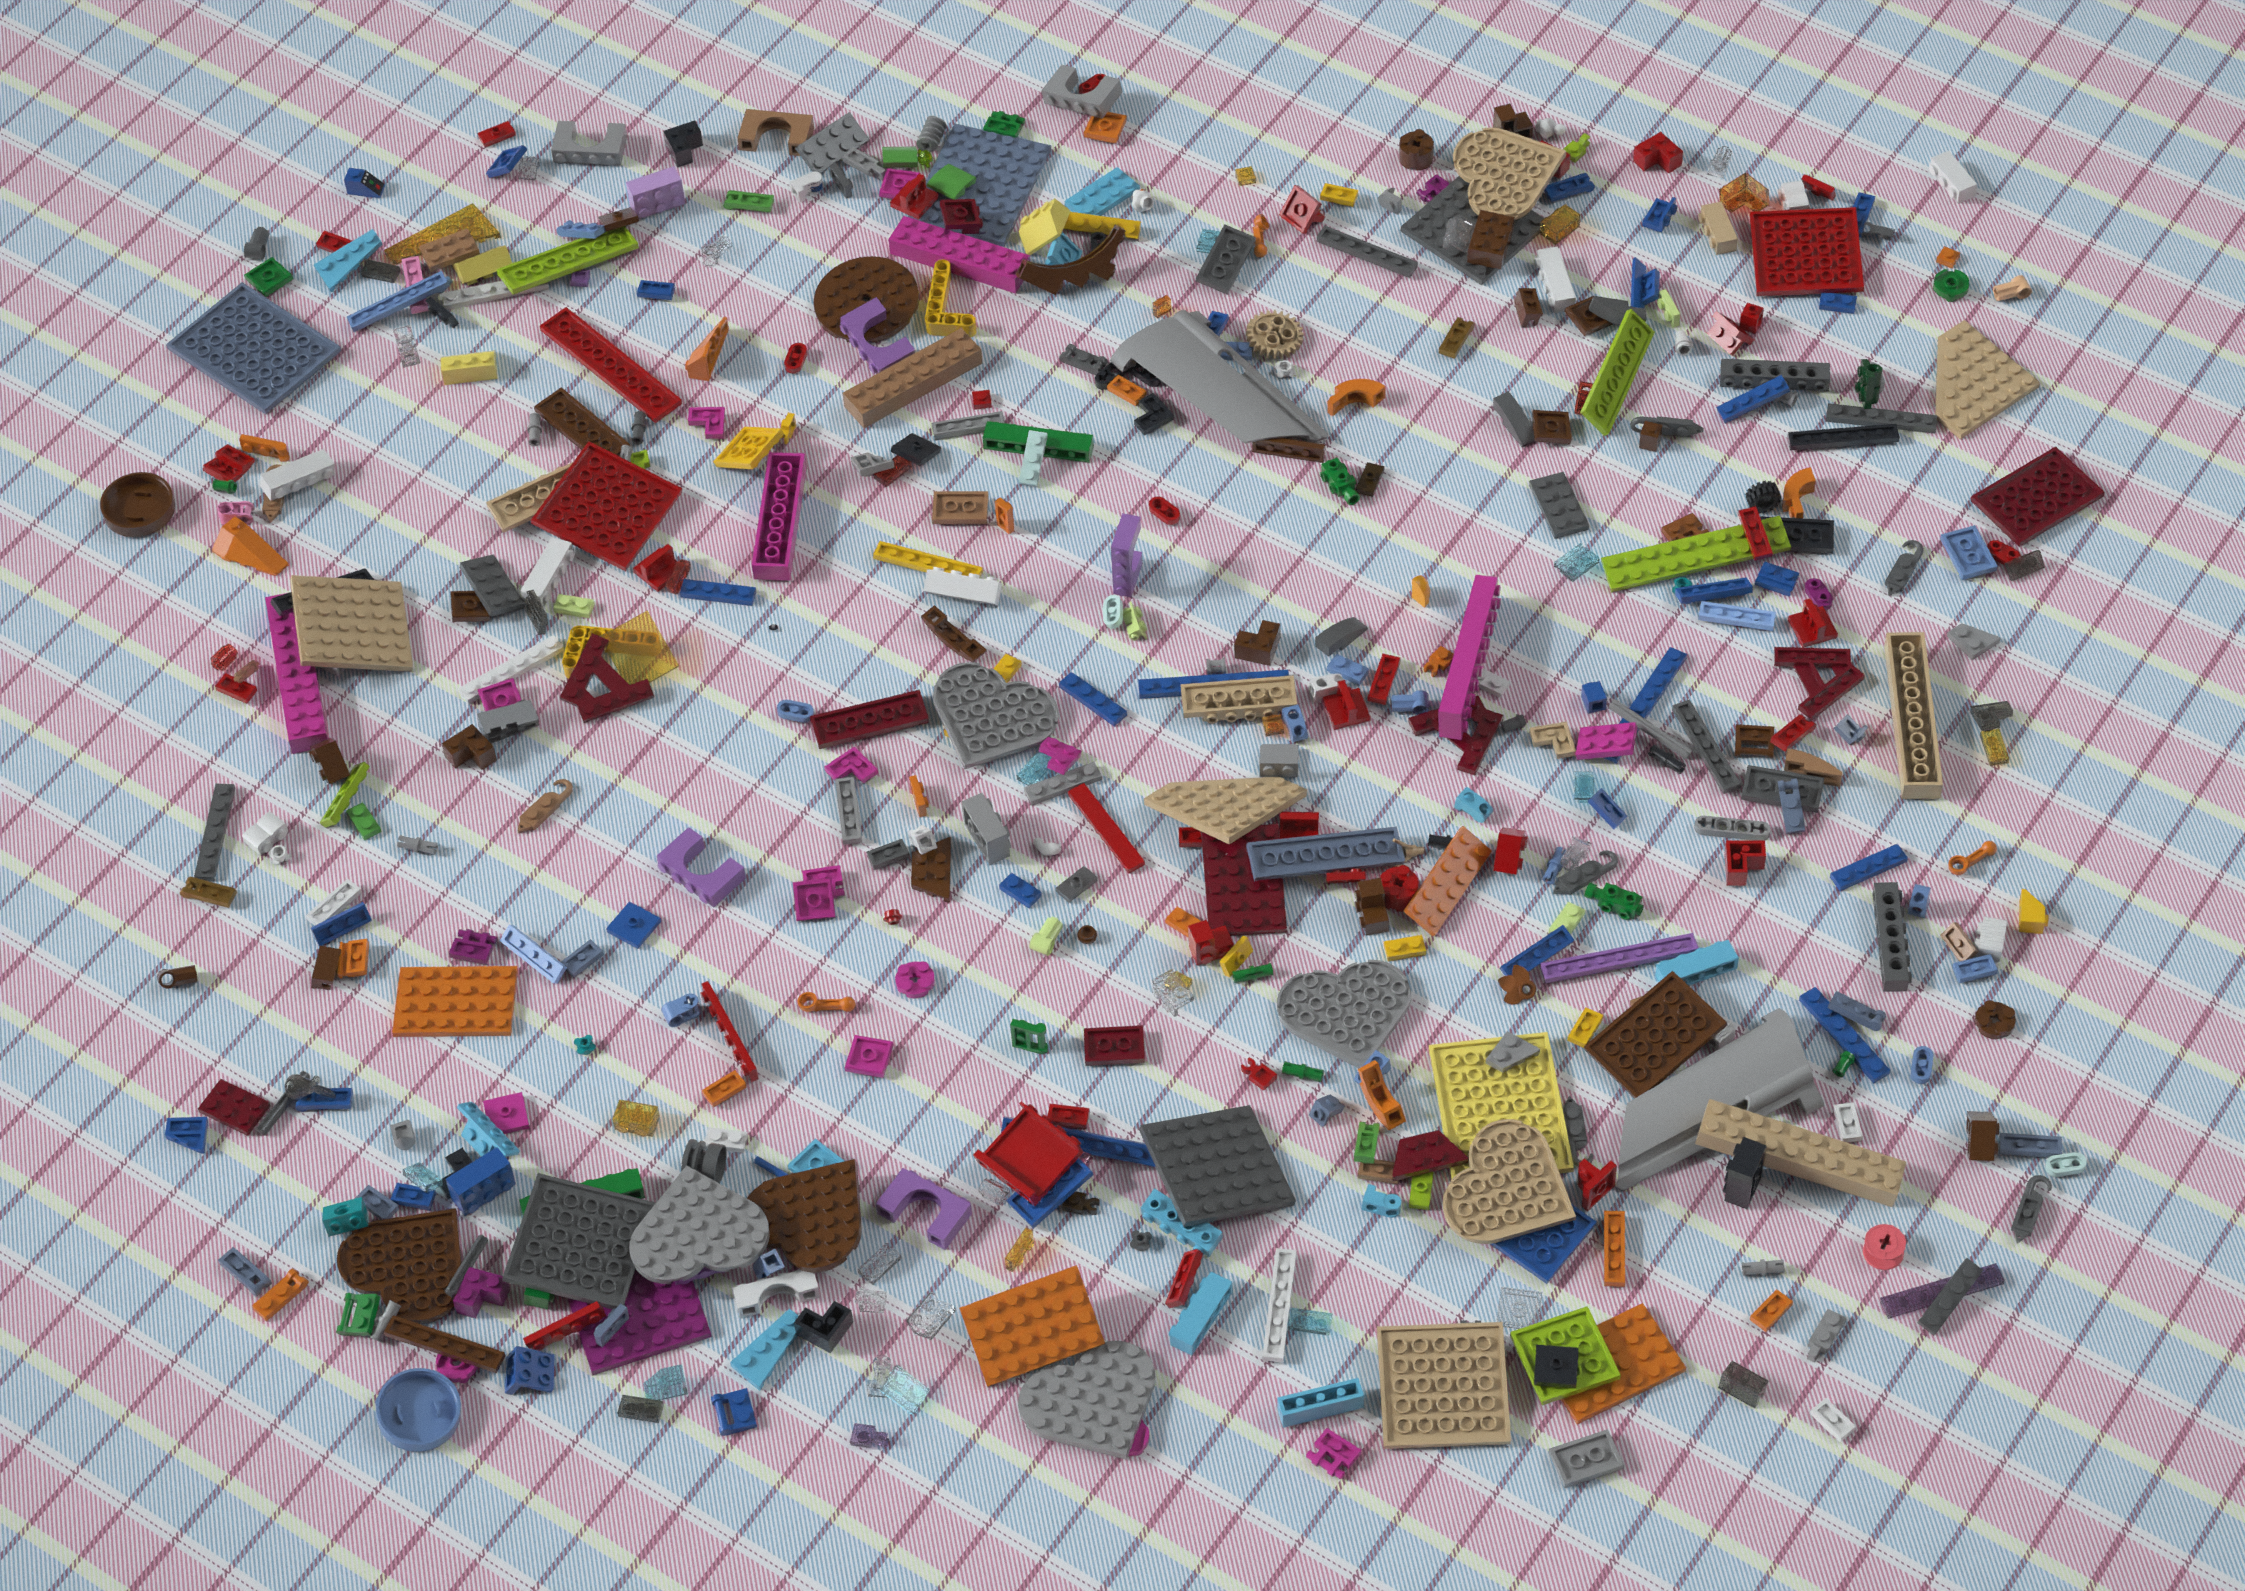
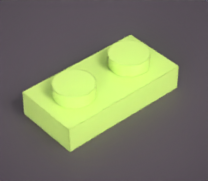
(1669, 308)
(573, 606)
(1569, 917)

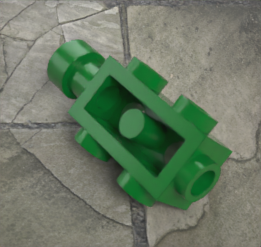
(1339, 480)
(1616, 899)

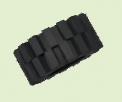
(1763, 496)

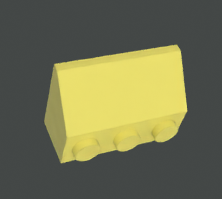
(1043, 225)
(482, 265)
(469, 367)

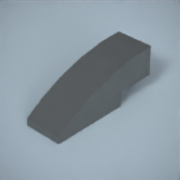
(1613, 309)
(1514, 418)
(1339, 635)

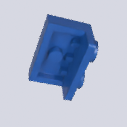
(1660, 214)

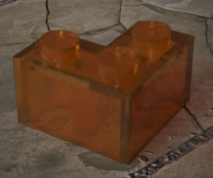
(1744, 191)

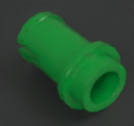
(226, 486)
(1846, 1059)

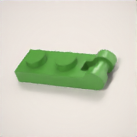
(748, 201)
(1366, 1142)

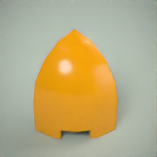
(1421, 590)

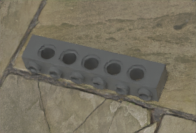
(1753, 373)
(1891, 949)

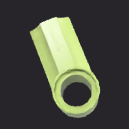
(1044, 940)

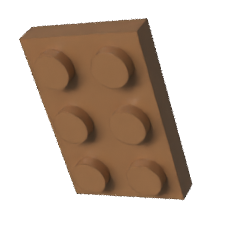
(449, 250)
(960, 507)

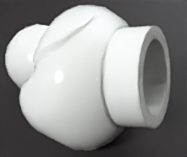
(1548, 127)
(1142, 200)

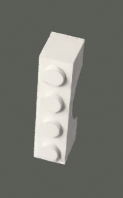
(751, 1296)

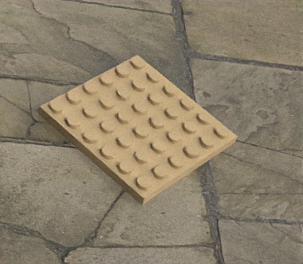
(351, 623)
(1443, 1385)

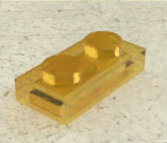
(1994, 747)
(1016, 1254)

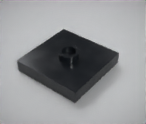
(915, 449)
(1556, 1366)

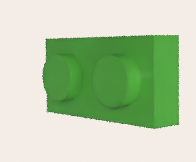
(363, 821)

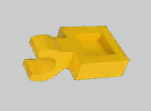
(788, 426)

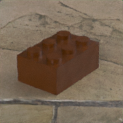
(1490, 239)

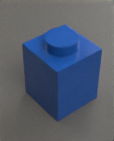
(1593, 697)

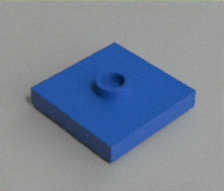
(506, 161)
(633, 925)

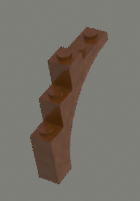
(1076, 272)

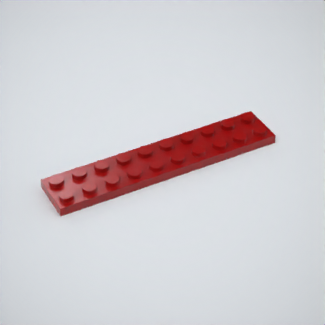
(610, 365)

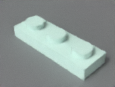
(1033, 458)

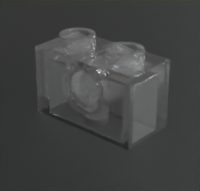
(406, 346)

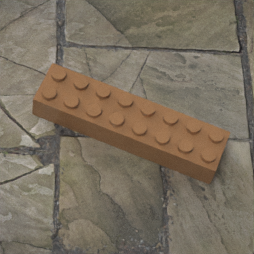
(912, 378)

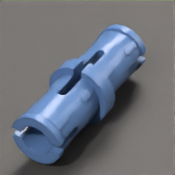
(1554, 866)

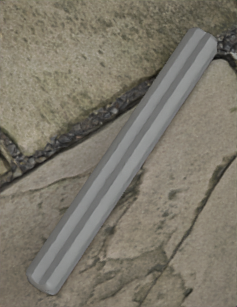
(1650, 729)

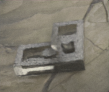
(1988, 715)

